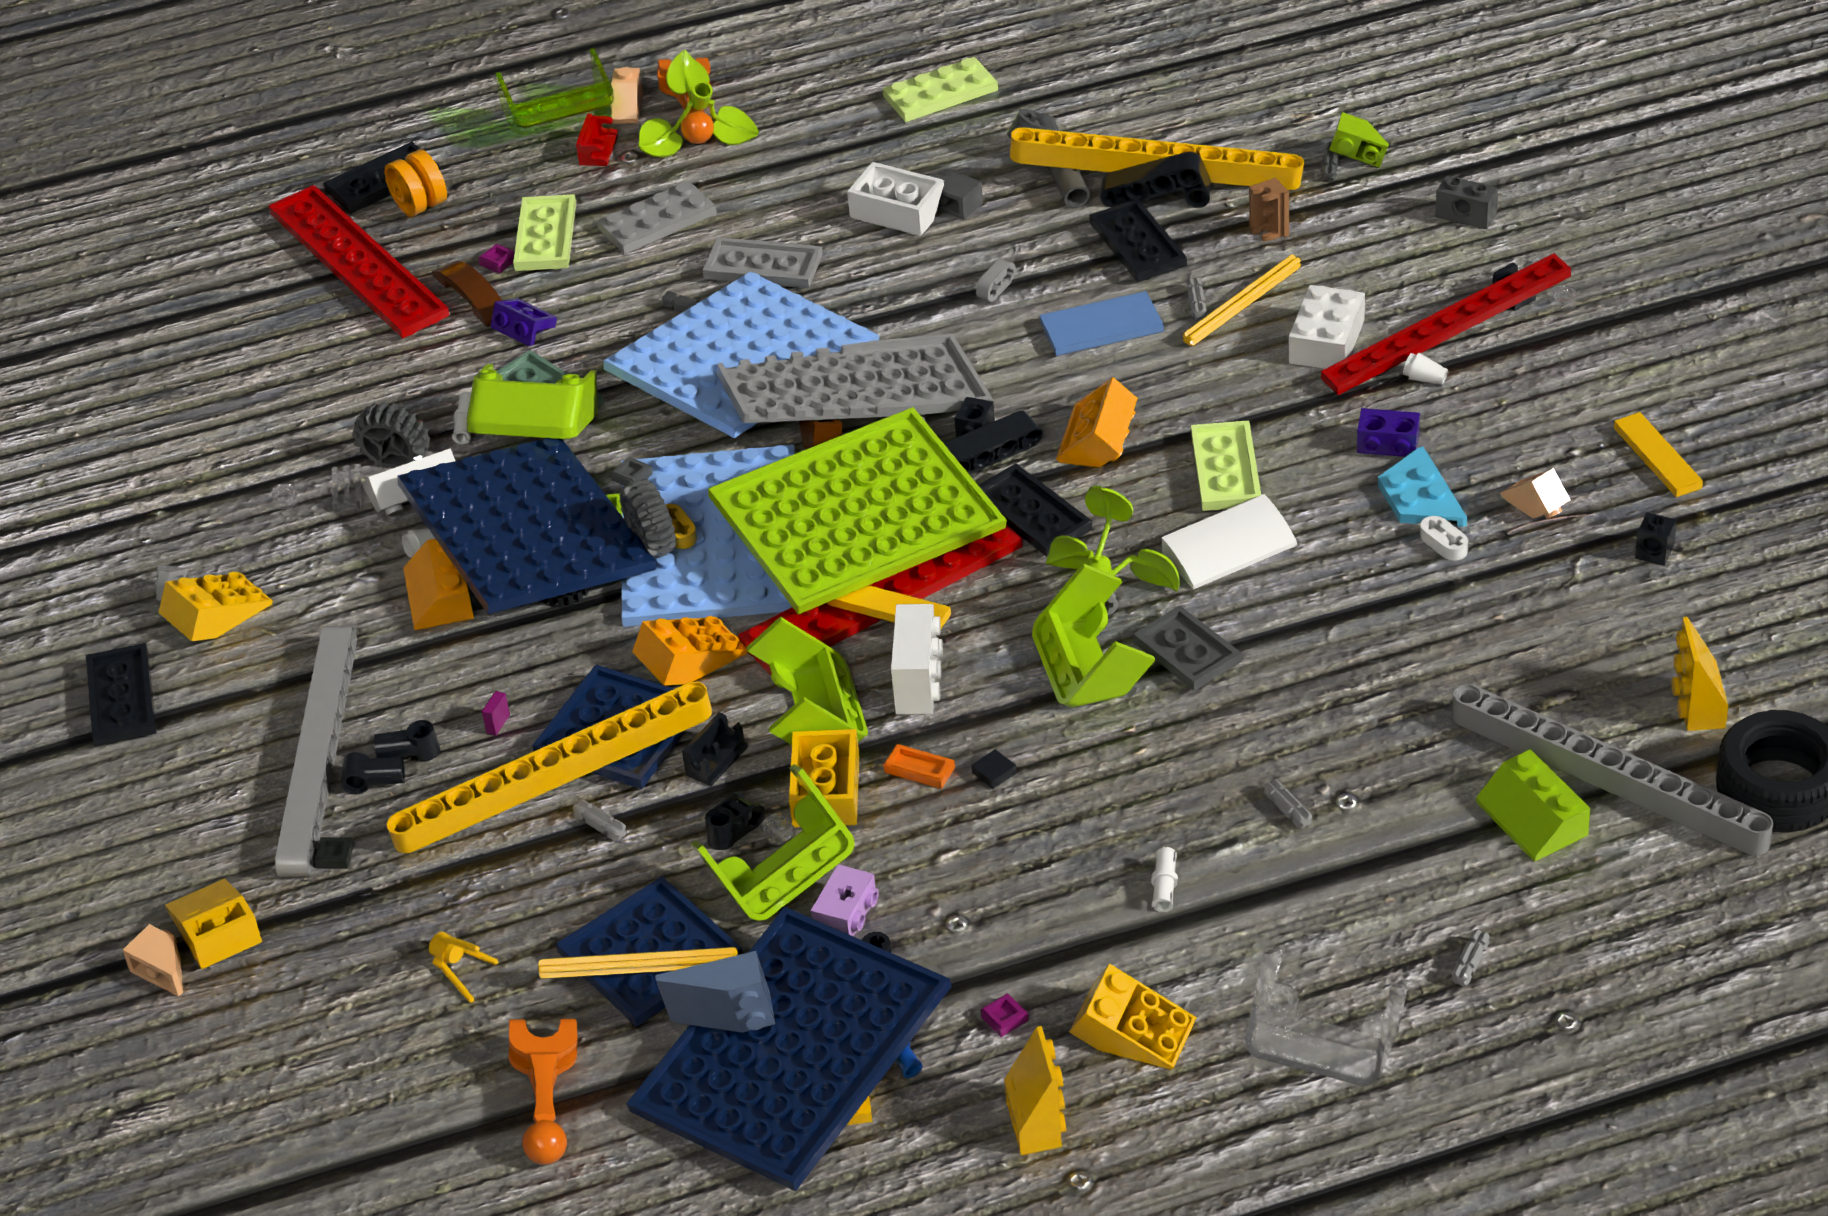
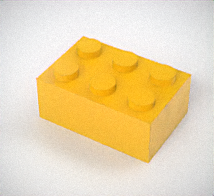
(832, 765)

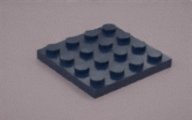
(599, 698)
(647, 921)

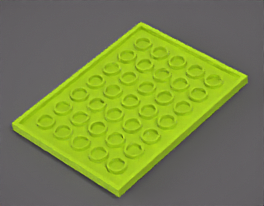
(856, 509)

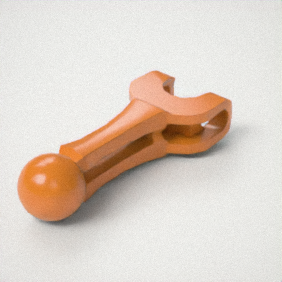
(697, 125)
(543, 1061)

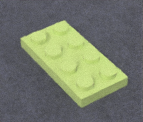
(940, 89)
(545, 232)
(1225, 464)

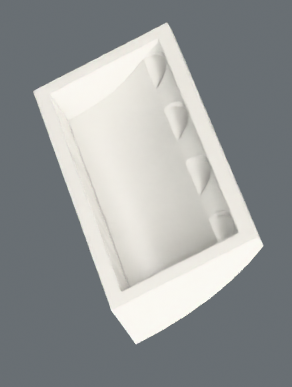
(1228, 541)

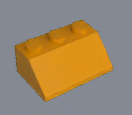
(1098, 426)
(435, 588)

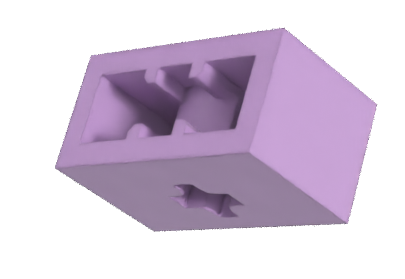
(846, 899)

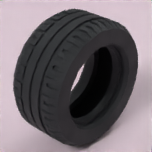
(1777, 737)

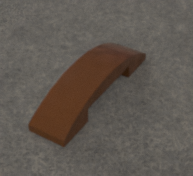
(471, 287)

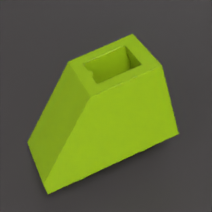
(1358, 140)

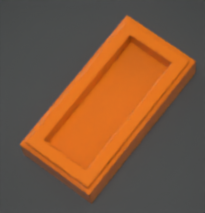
(919, 766)

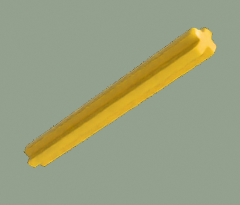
(1241, 300)
(629, 963)

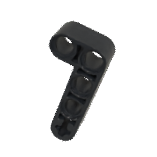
(1158, 178)

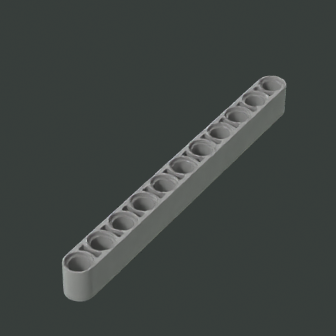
(316, 752)
(1613, 770)

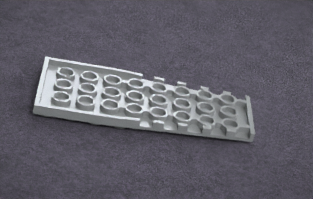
(856, 382)

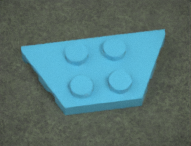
(1419, 491)

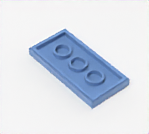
(1101, 323)

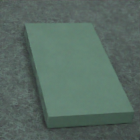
(534, 368)

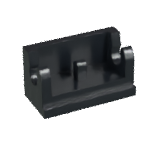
(713, 750)

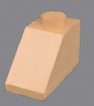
(627, 95)
(1538, 495)
(156, 959)

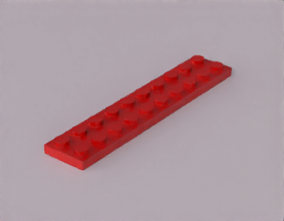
(359, 261)
(836, 624)

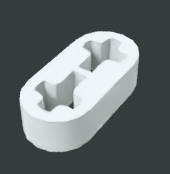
(1444, 538)

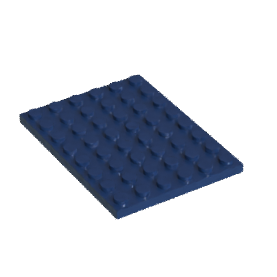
(525, 524)
(792, 1087)

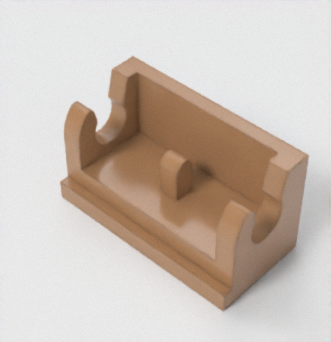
(1269, 209)

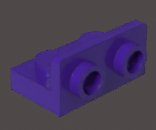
(520, 320)

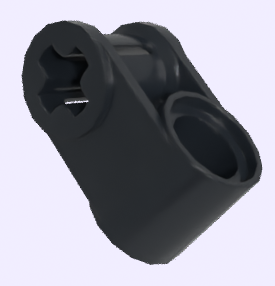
(730, 821)

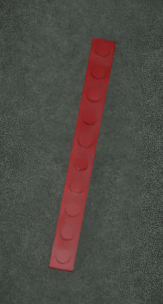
(1445, 324)

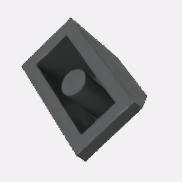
(960, 195)

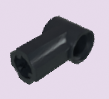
(416, 741)
(361, 772)

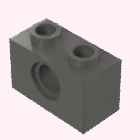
(1466, 202)

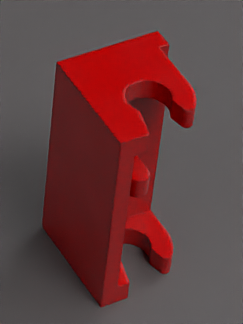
(596, 142)

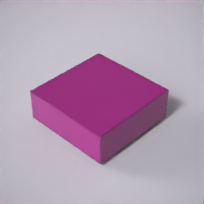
(497, 258)
(495, 713)
(1004, 1015)

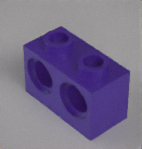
(1388, 432)

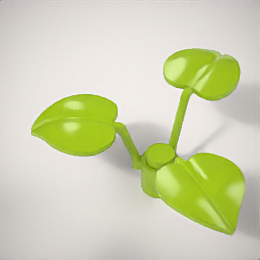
(690, 77)
(1072, 552)

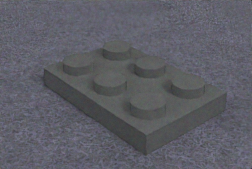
(1187, 647)

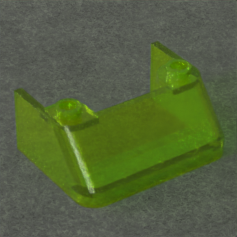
(559, 107)

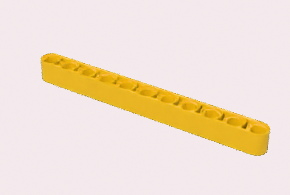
(1116, 153)
(549, 767)

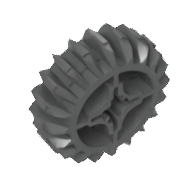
(390, 435)
(648, 517)

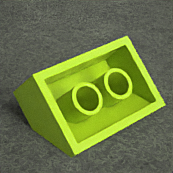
(1534, 806)

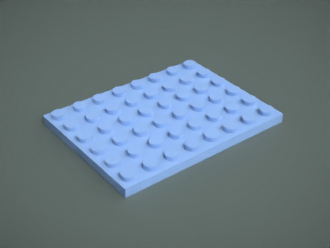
(733, 324)
(718, 571)

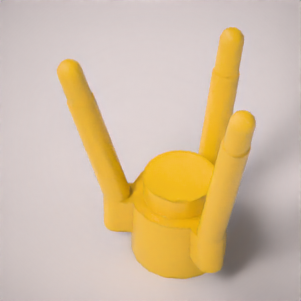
(450, 950)

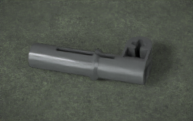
(1069, 181)

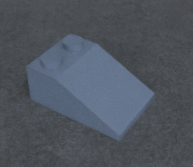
(719, 994)

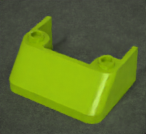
(531, 407)
(1069, 646)
(816, 679)
(794, 865)

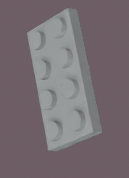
(656, 217)
(778, 262)

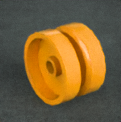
(415, 183)

